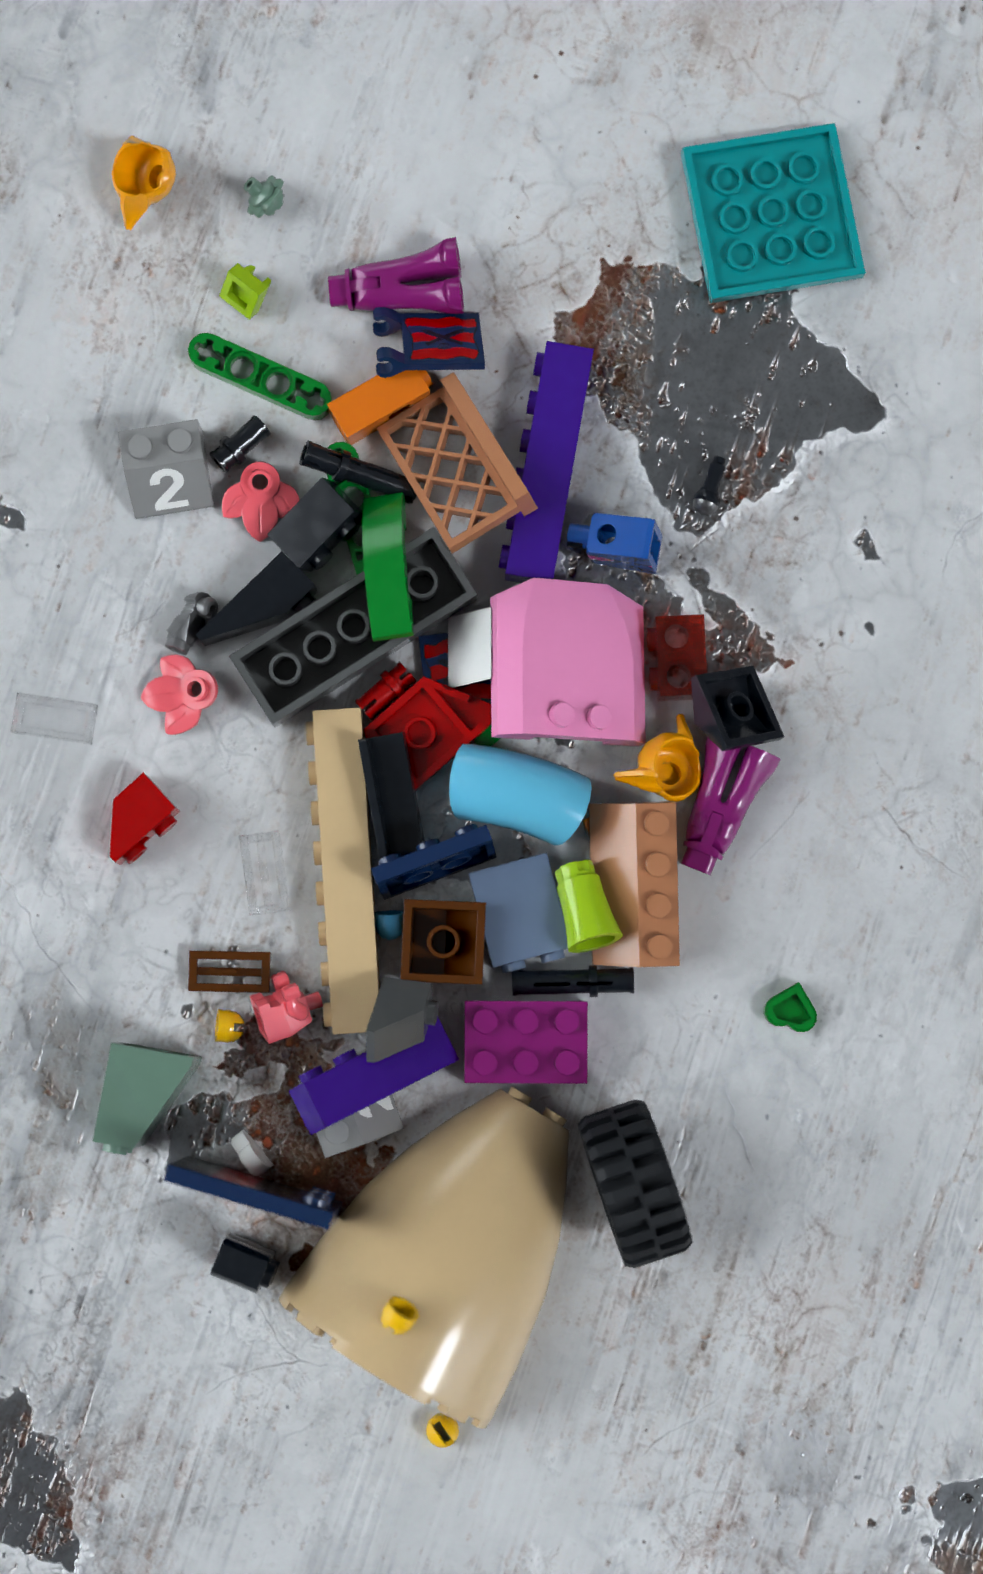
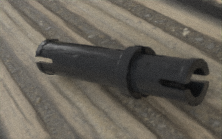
(351, 469)
(573, 981)

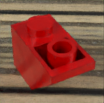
(137, 816)

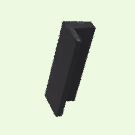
(391, 794)

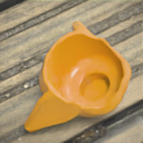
(141, 177)
(667, 765)

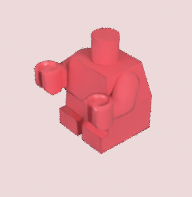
(285, 1010)

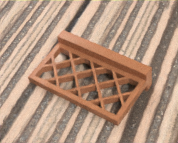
(484, 445)

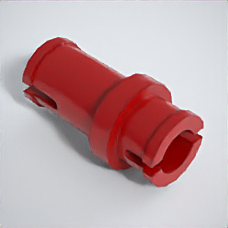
(385, 690)

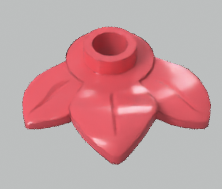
(259, 506)
(174, 693)

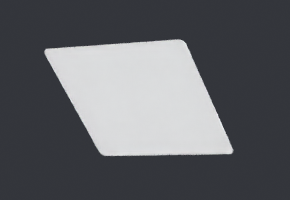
(470, 647)

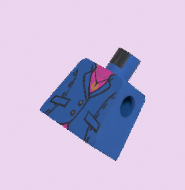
(635, 541)

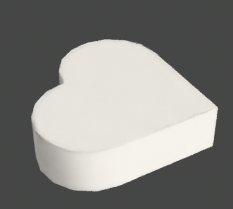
(251, 1154)

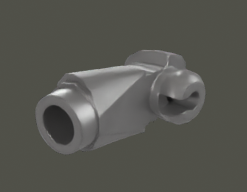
(192, 619)

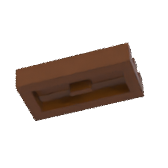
(264, 972)

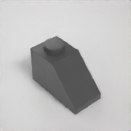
(399, 1017)

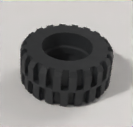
(635, 1183)

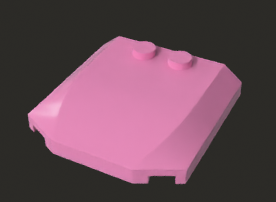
(567, 663)

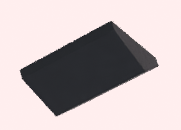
(734, 709)

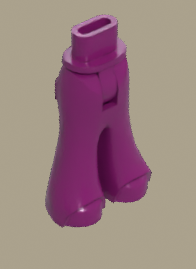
(381, 282)
(714, 822)

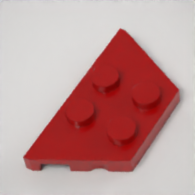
(434, 723)

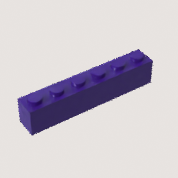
(548, 461)

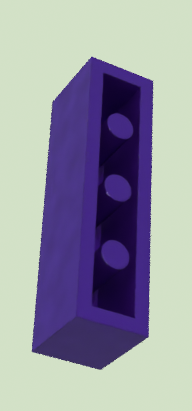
(356, 1084)

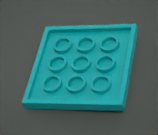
(772, 212)

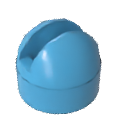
(389, 924)

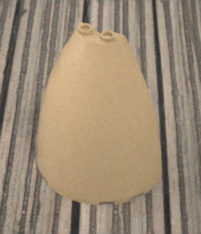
(461, 1233)

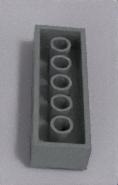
(334, 638)

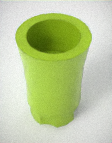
(585, 908)

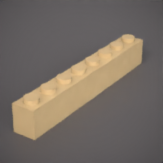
(346, 869)

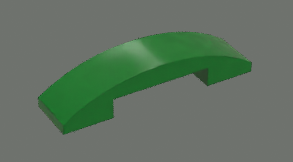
(386, 567)

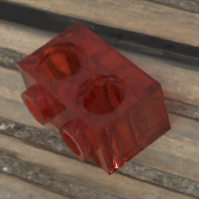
(689, 658)

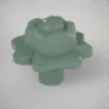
(265, 196)

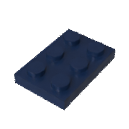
(434, 861)

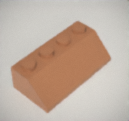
(638, 868)

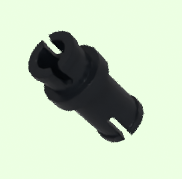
(234, 448)

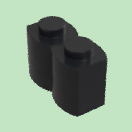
(245, 1264)

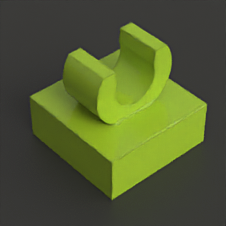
(244, 290)

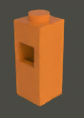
(376, 402)

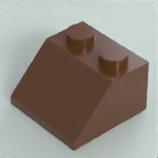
(443, 941)

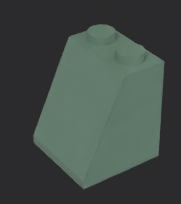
(138, 1093)

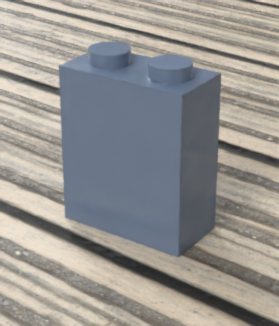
(521, 912)

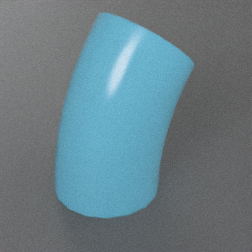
(518, 792)

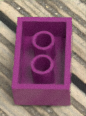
(526, 1042)

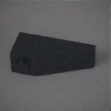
(266, 600)

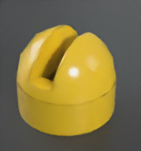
(225, 1026)
(399, 1315)
(450, 1425)

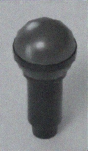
(707, 498)

